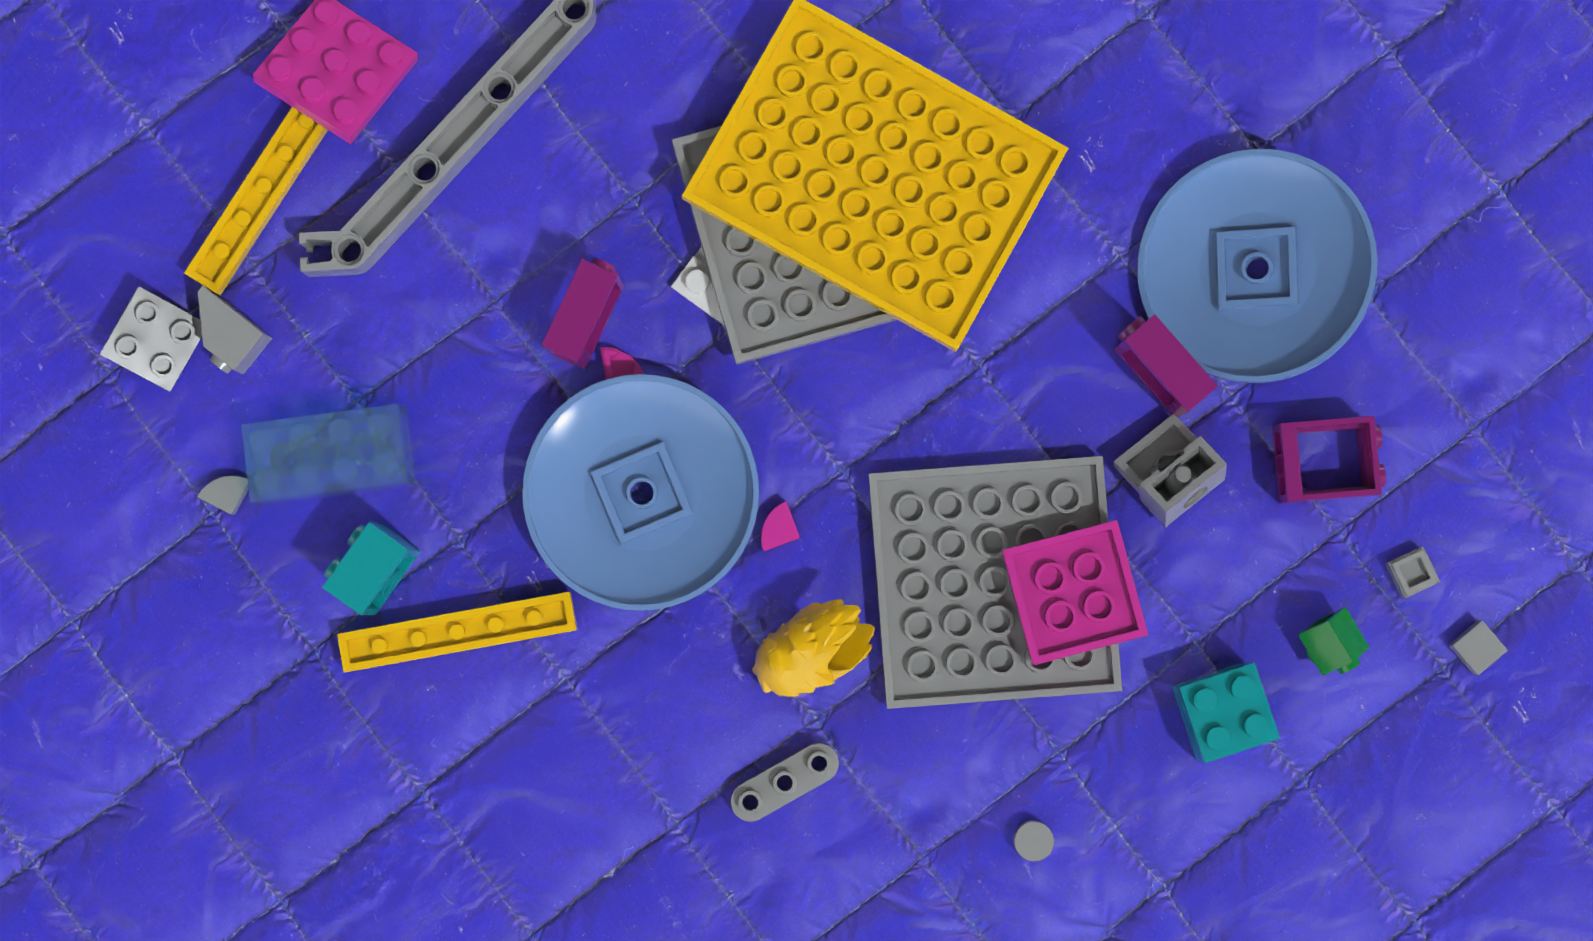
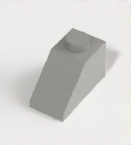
(229, 334)

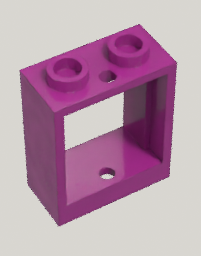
(584, 312)
(1164, 365)
(1288, 462)

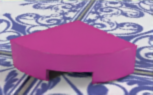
(618, 363)
(778, 528)

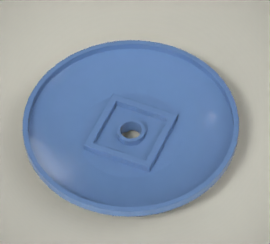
(1247, 210)
(583, 483)

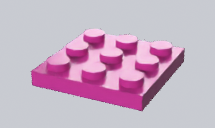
(335, 68)
(1074, 592)

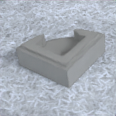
(225, 493)

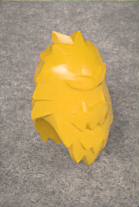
(813, 649)

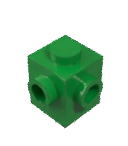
(1334, 642)

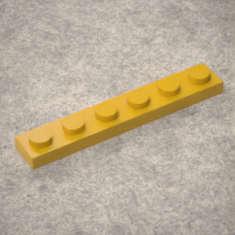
(256, 201)
(457, 632)

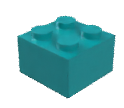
(370, 568)
(1225, 712)

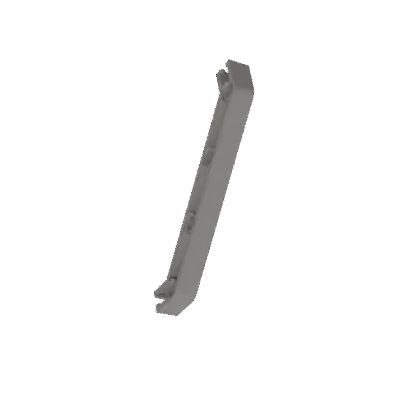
(452, 142)

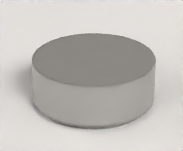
(1033, 840)

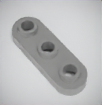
(801, 772)

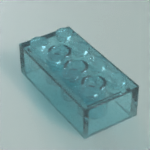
(328, 454)

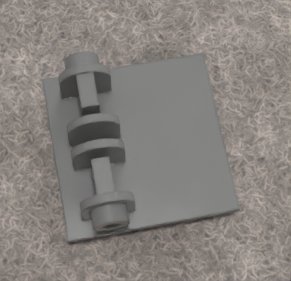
(153, 339)

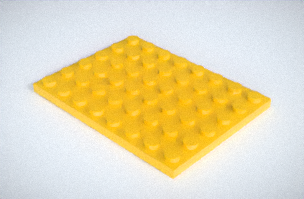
(875, 173)

